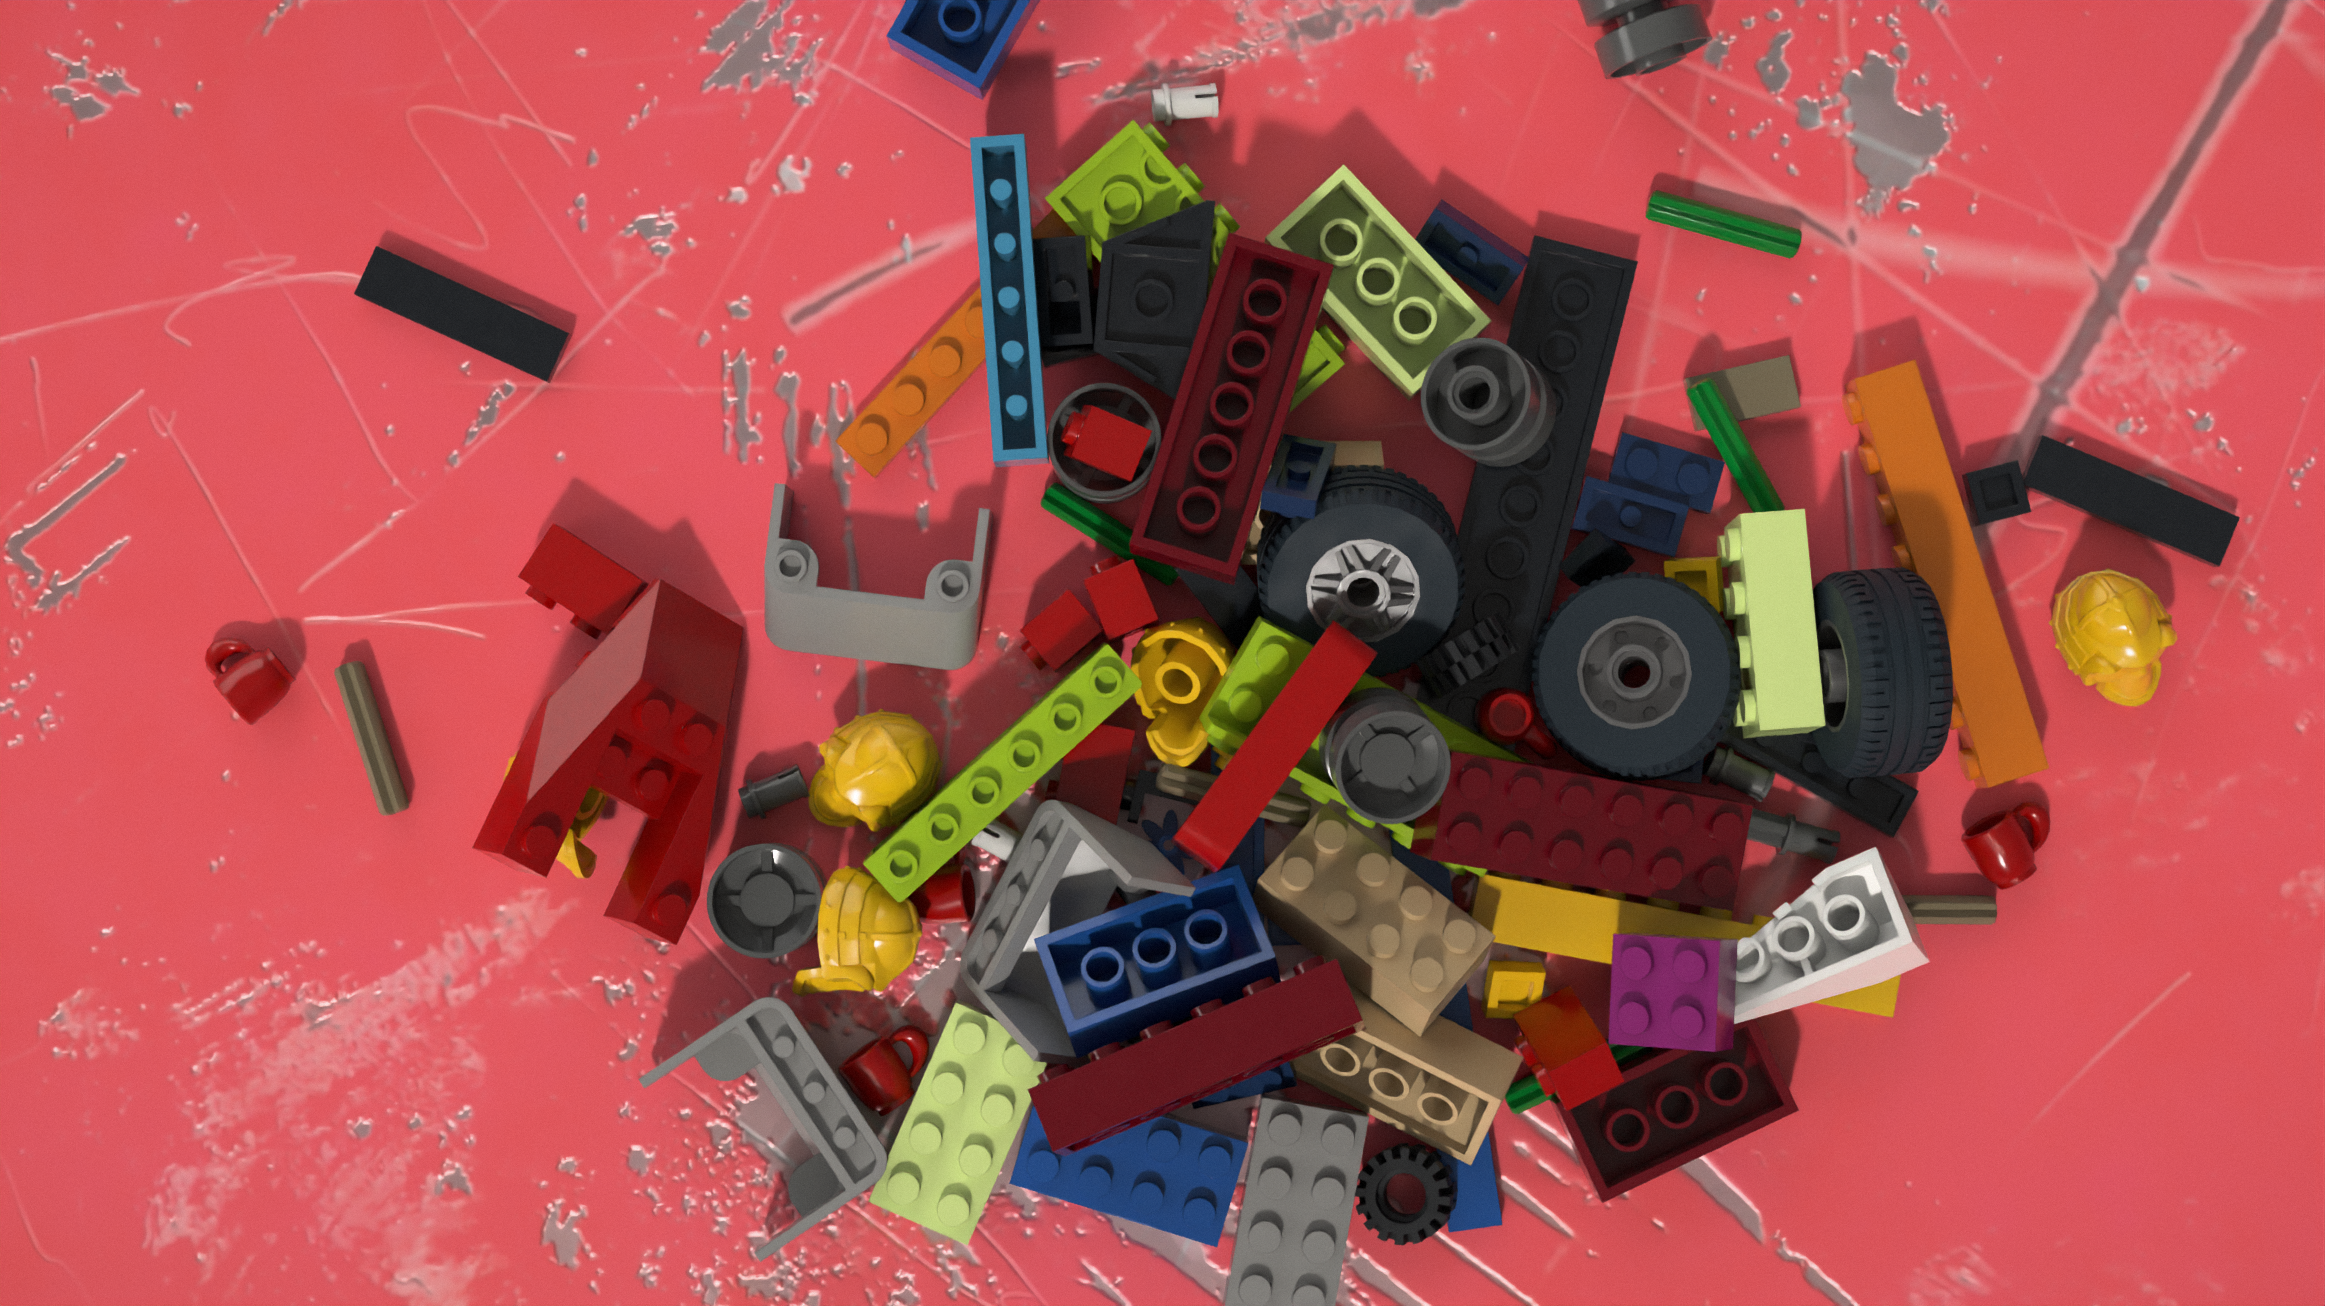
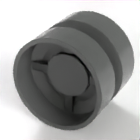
(1647, 34)
(1488, 402)
(1088, 481)
(1385, 756)
(766, 899)

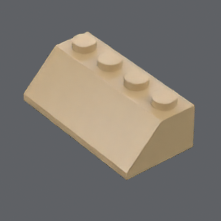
(1427, 1085)

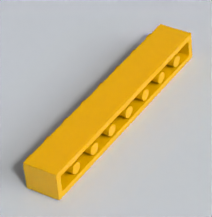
(1583, 926)

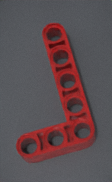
(1274, 747)

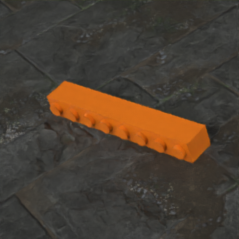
(1938, 545)

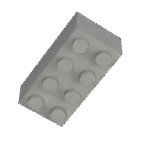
(1295, 1204)

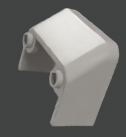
(872, 626)
(1054, 880)
(842, 1143)

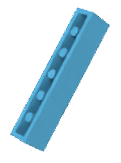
(1009, 300)

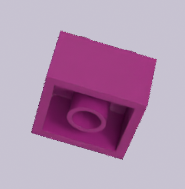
(1673, 991)

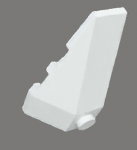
(1829, 940)

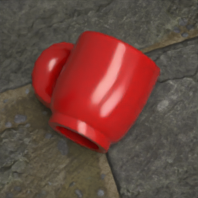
(253, 682)
(1509, 718)
(2002, 847)
(947, 894)
(879, 1073)

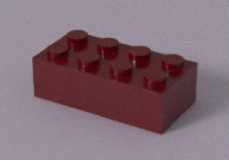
(1675, 1110)

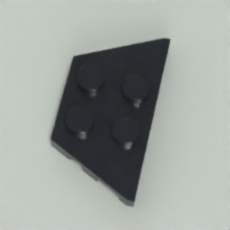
(1155, 295)

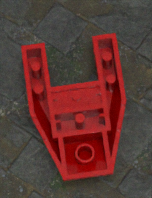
(646, 729)

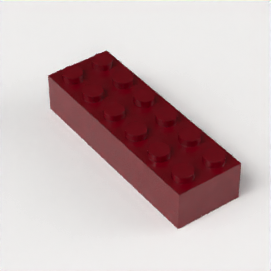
(1231, 408)
(1586, 830)
(1197, 1057)

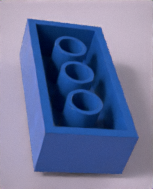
(960, 38)
(1156, 960)
(1156, 1174)

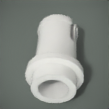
(1184, 102)
(1001, 841)

